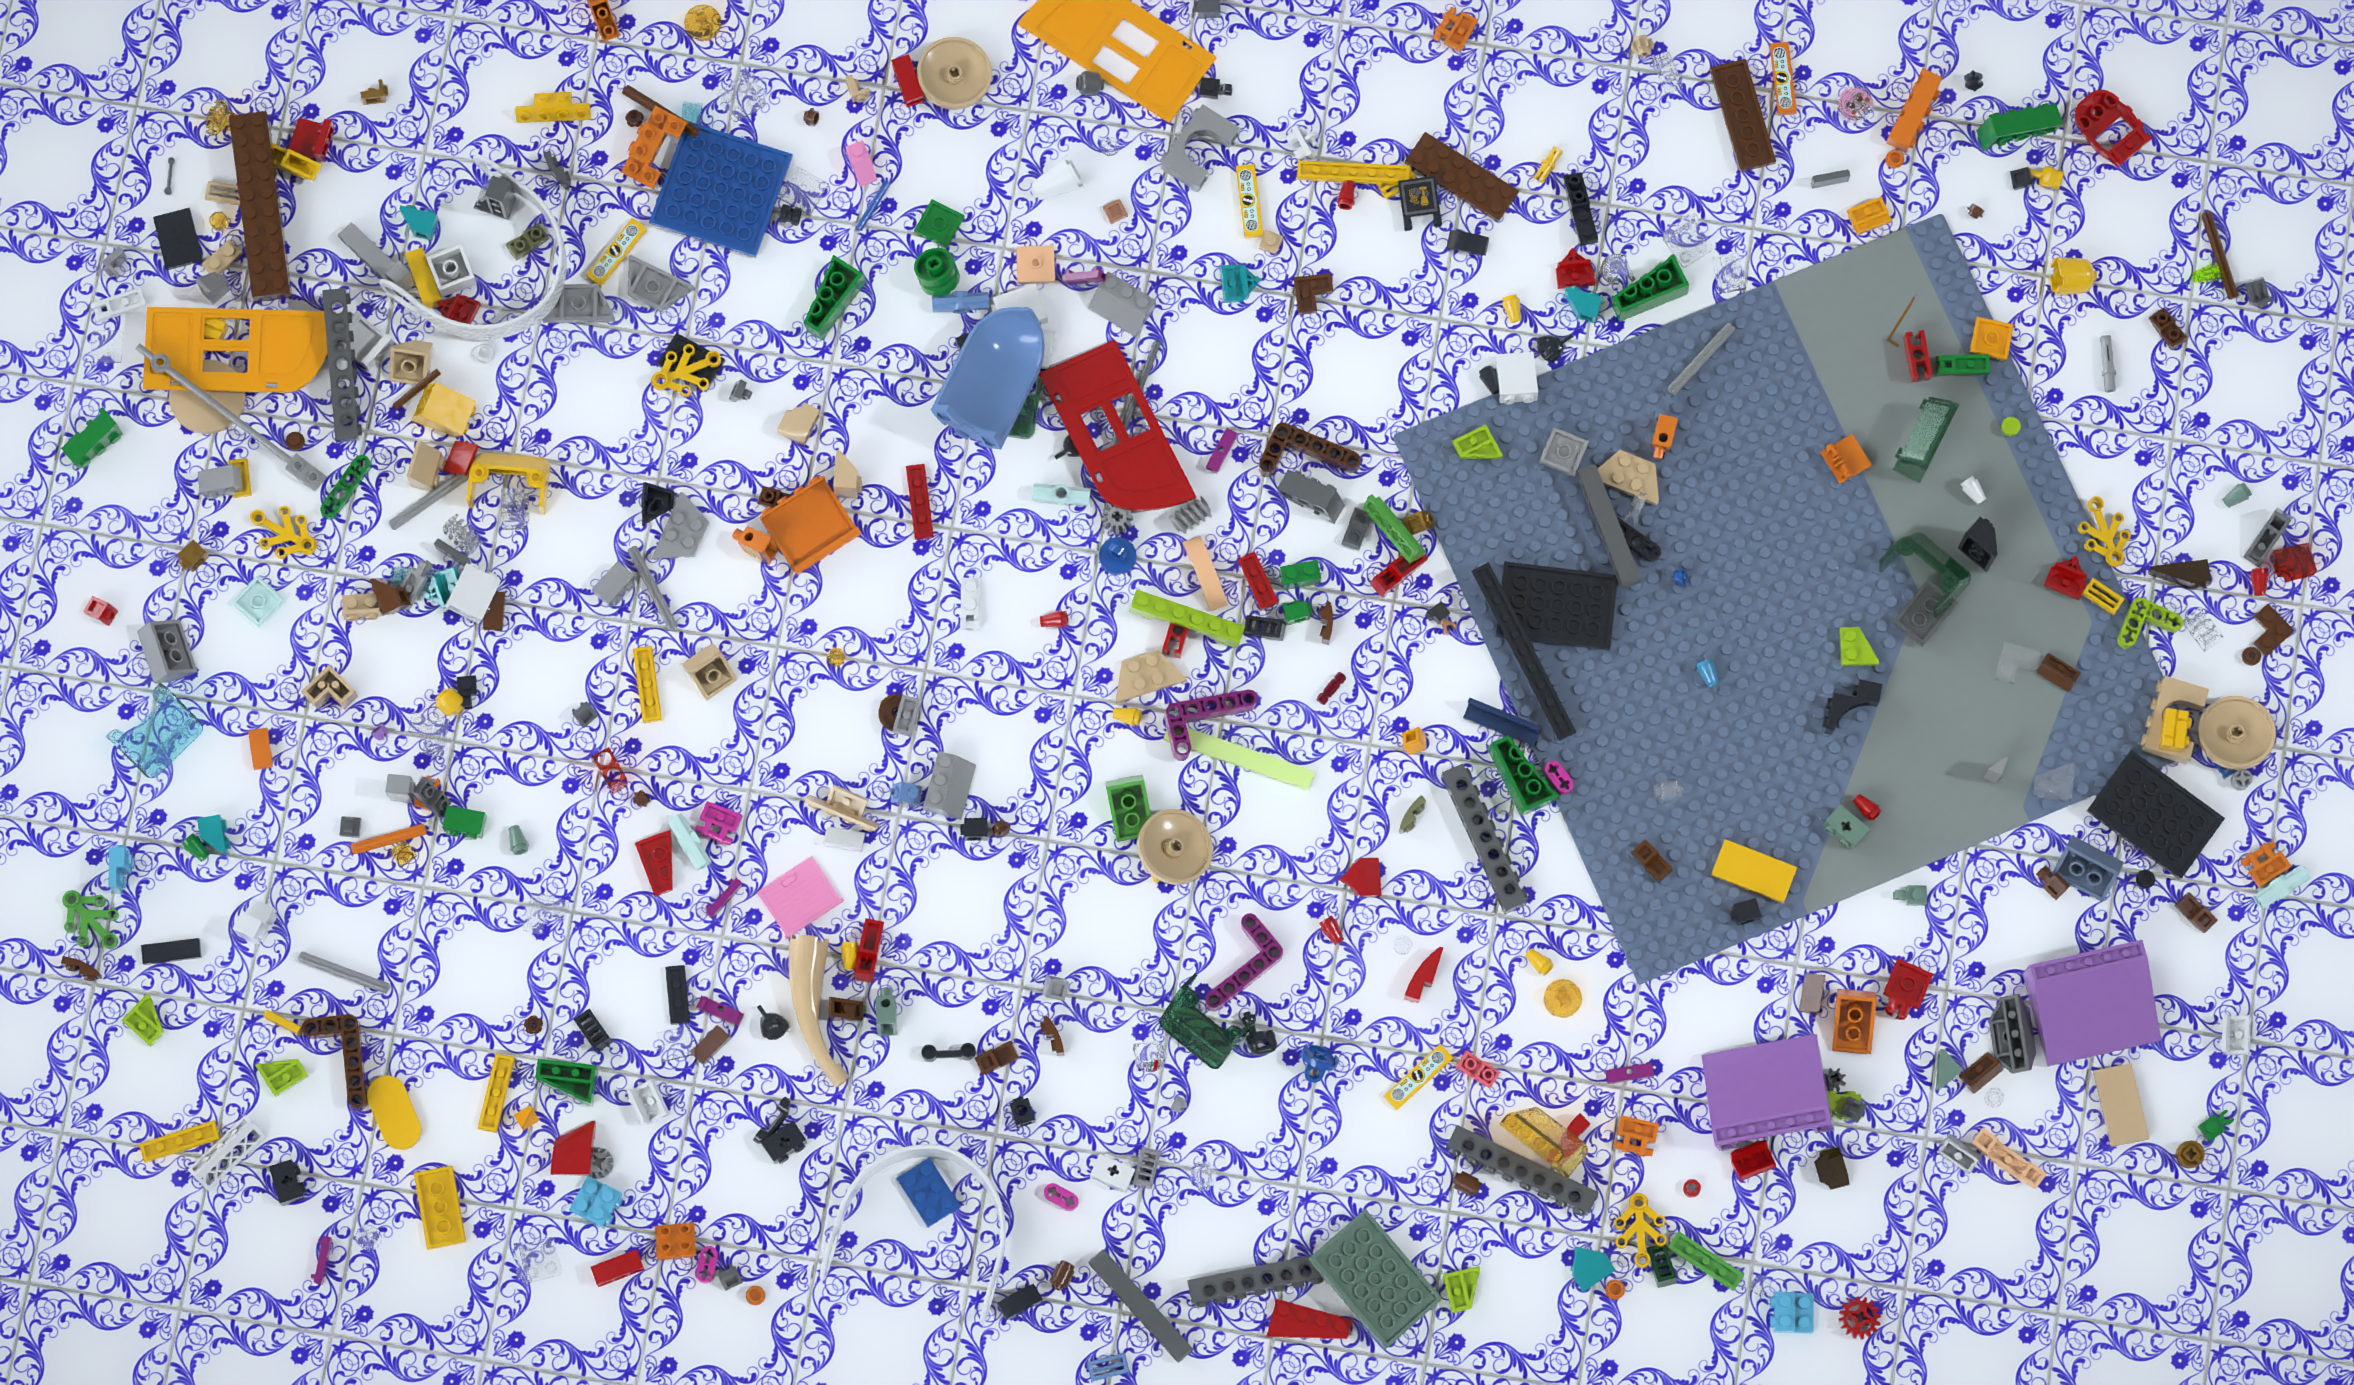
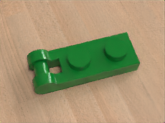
(1963, 365)

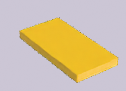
(1754, 871)
(440, 1207)

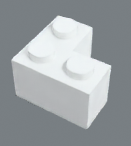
(255, 922)

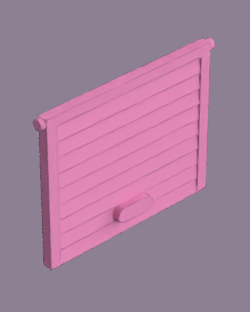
(799, 897)

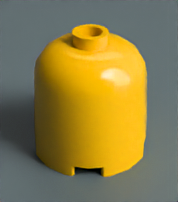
(2072, 276)

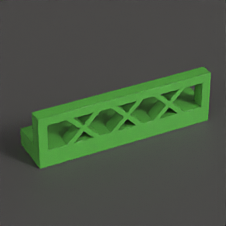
(1393, 528)

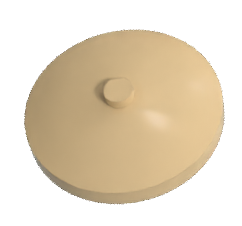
(954, 73)
(197, 414)
(2236, 732)
(1175, 846)

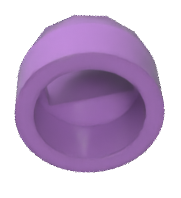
(379, 731)

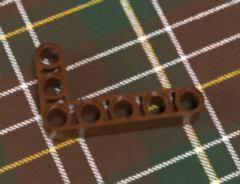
(1305, 448)
(348, 1053)

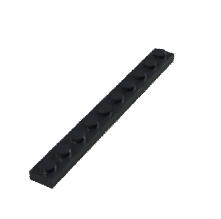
(1523, 651)

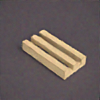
(208, 197)

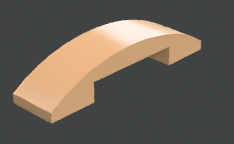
(1205, 573)
(2008, 1159)

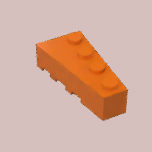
(1914, 111)

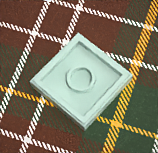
(258, 602)

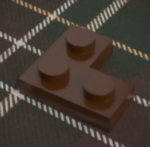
(1307, 287)
(2276, 630)

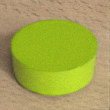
(2010, 426)

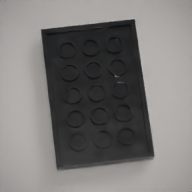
(1561, 604)
(2155, 814)

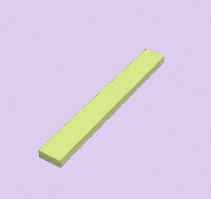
(1248, 758)

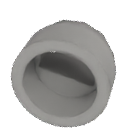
(1178, 1104)

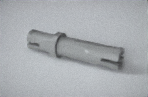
(2108, 365)

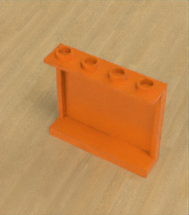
(809, 525)

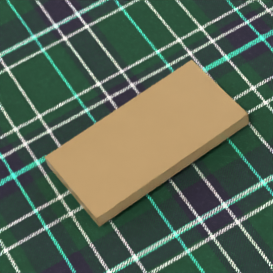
(2121, 1105)

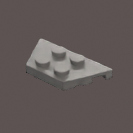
(654, 285)
(580, 304)
(682, 532)

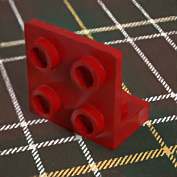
(312, 138)

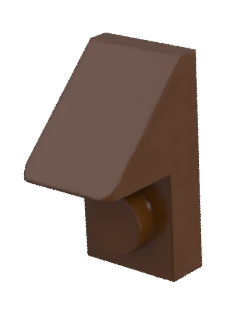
(845, 1009)

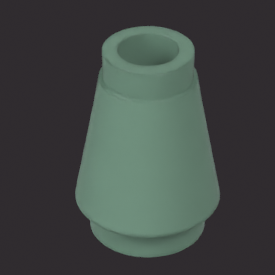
(2237, 495)
(518, 842)

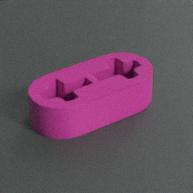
(1561, 774)
(1064, 1193)
(711, 1265)

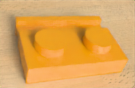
(1869, 216)

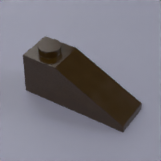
(2187, 574)

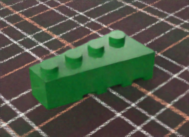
(2019, 125)
(1653, 289)
(833, 297)
(1521, 779)

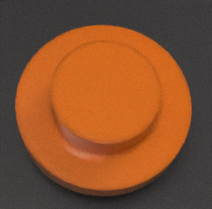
(1894, 159)
(1615, 1289)
(755, 1295)

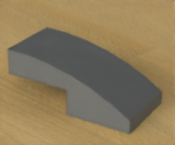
(1356, 529)

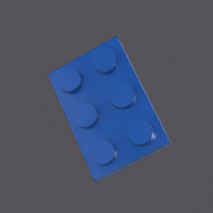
(928, 1192)

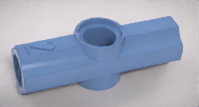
(960, 302)

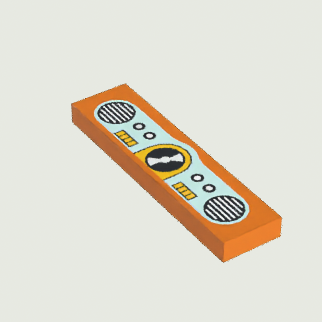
(1783, 78)

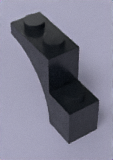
(1865, 693)

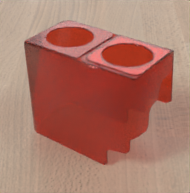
(2293, 562)
(614, 786)

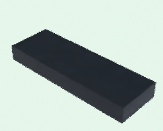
(171, 951)
(677, 994)

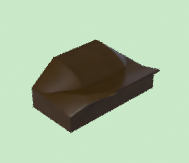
(1832, 1169)

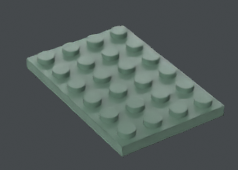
(1375, 1279)

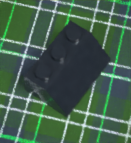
(1980, 543)

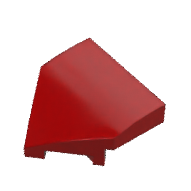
(1574, 271)
(459, 308)
(2067, 578)
(1364, 877)

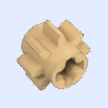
(1642, 45)

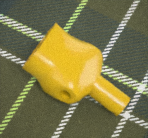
(2048, 177)

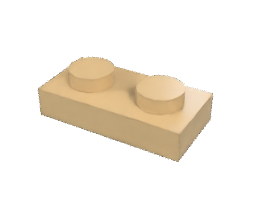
(222, 258)

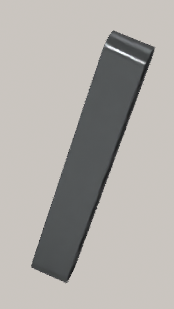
(1608, 526)
(1140, 1306)

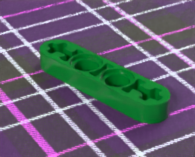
(349, 489)

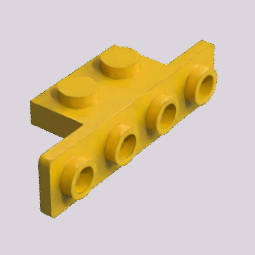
(553, 107)

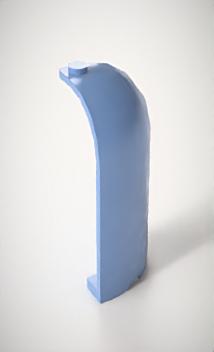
(992, 376)

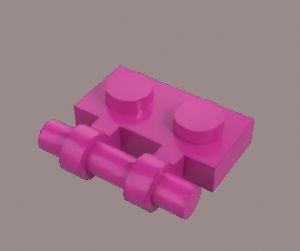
(721, 818)

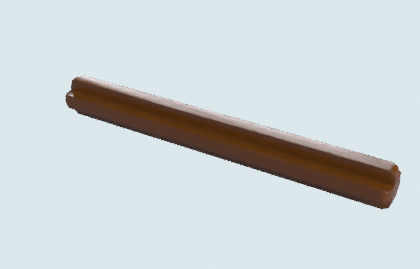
(649, 104)
(2219, 255)

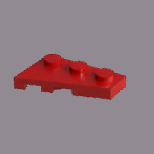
(657, 861)

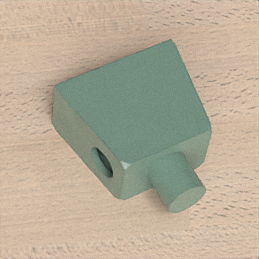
(886, 1013)

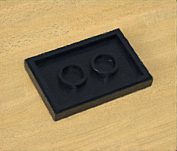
(178, 239)
(677, 345)

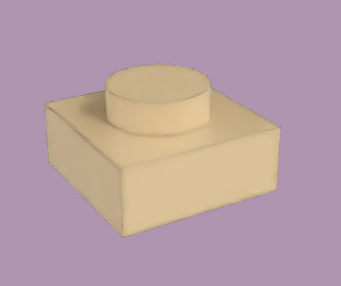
(1271, 242)

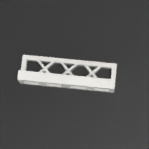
(222, 1148)

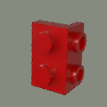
(1752, 1160)

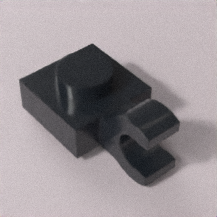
(1211, 88)
(467, 688)

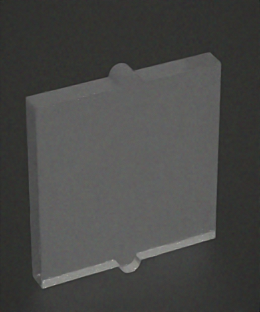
(106, 346)
(675, 1043)

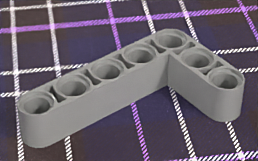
(376, 258)

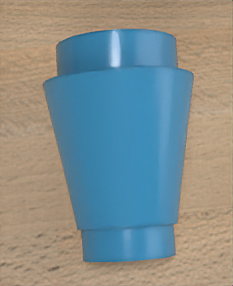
(1708, 672)

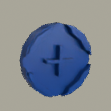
(1117, 556)
(1320, 1059)

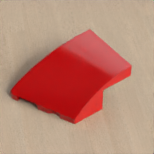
(574, 1151)

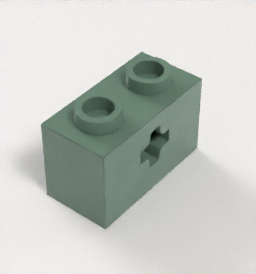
(1841, 818)

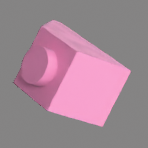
(861, 163)

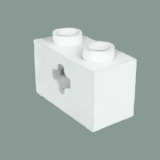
(1118, 1181)

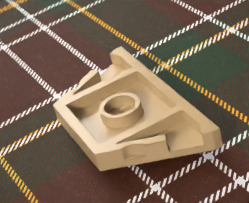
(1630, 475)
(1146, 675)

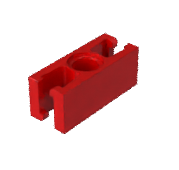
(907, 80)
(1922, 350)
(1177, 638)
(617, 1268)

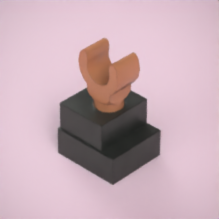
(1439, 614)

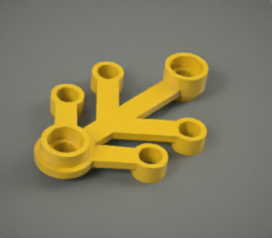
(683, 371)
(285, 534)
(2104, 534)
(1640, 1226)

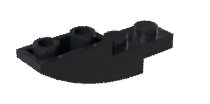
(1580, 209)

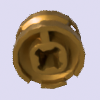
(2190, 1154)

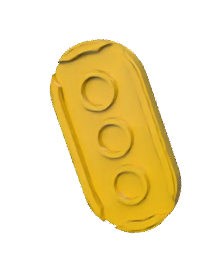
(394, 1112)

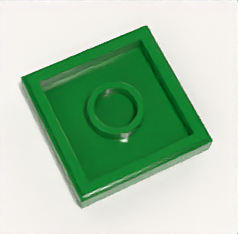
(939, 223)

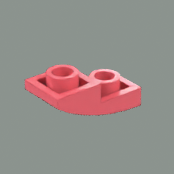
(1477, 1069)

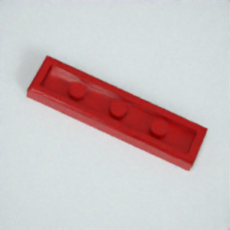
(919, 501)

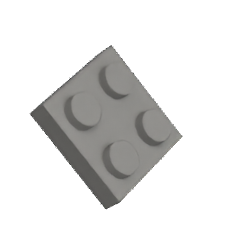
(1563, 452)

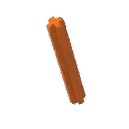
(388, 839)

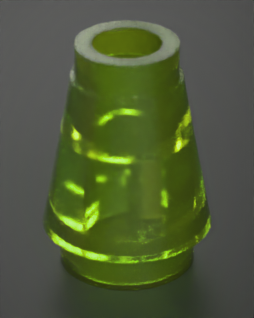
(2207, 274)

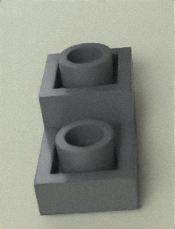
(556, 170)
(431, 797)

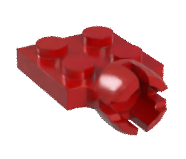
(1905, 988)

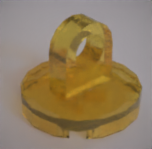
(702, 22)
(218, 118)
(1562, 998)

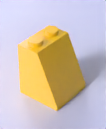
(444, 410)

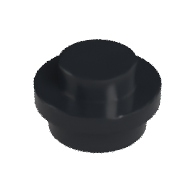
(2145, 879)

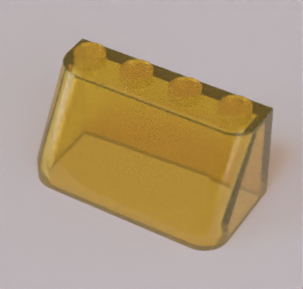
(1546, 1139)

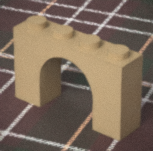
(2171, 692)

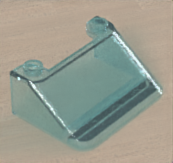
(159, 735)

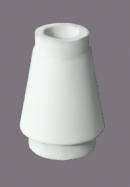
(1973, 490)

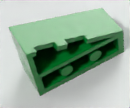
(92, 440)
(569, 1078)

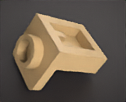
(855, 91)

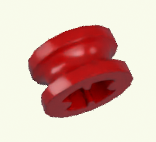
(1693, 1194)

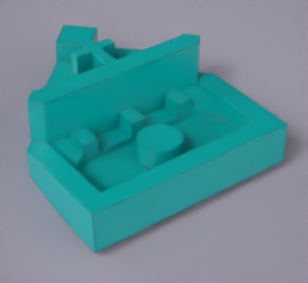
(1237, 282)
(442, 585)
(1590, 1267)

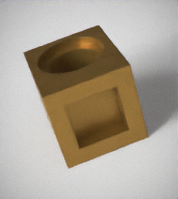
(192, 556)

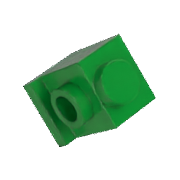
(1296, 611)

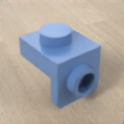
(906, 793)

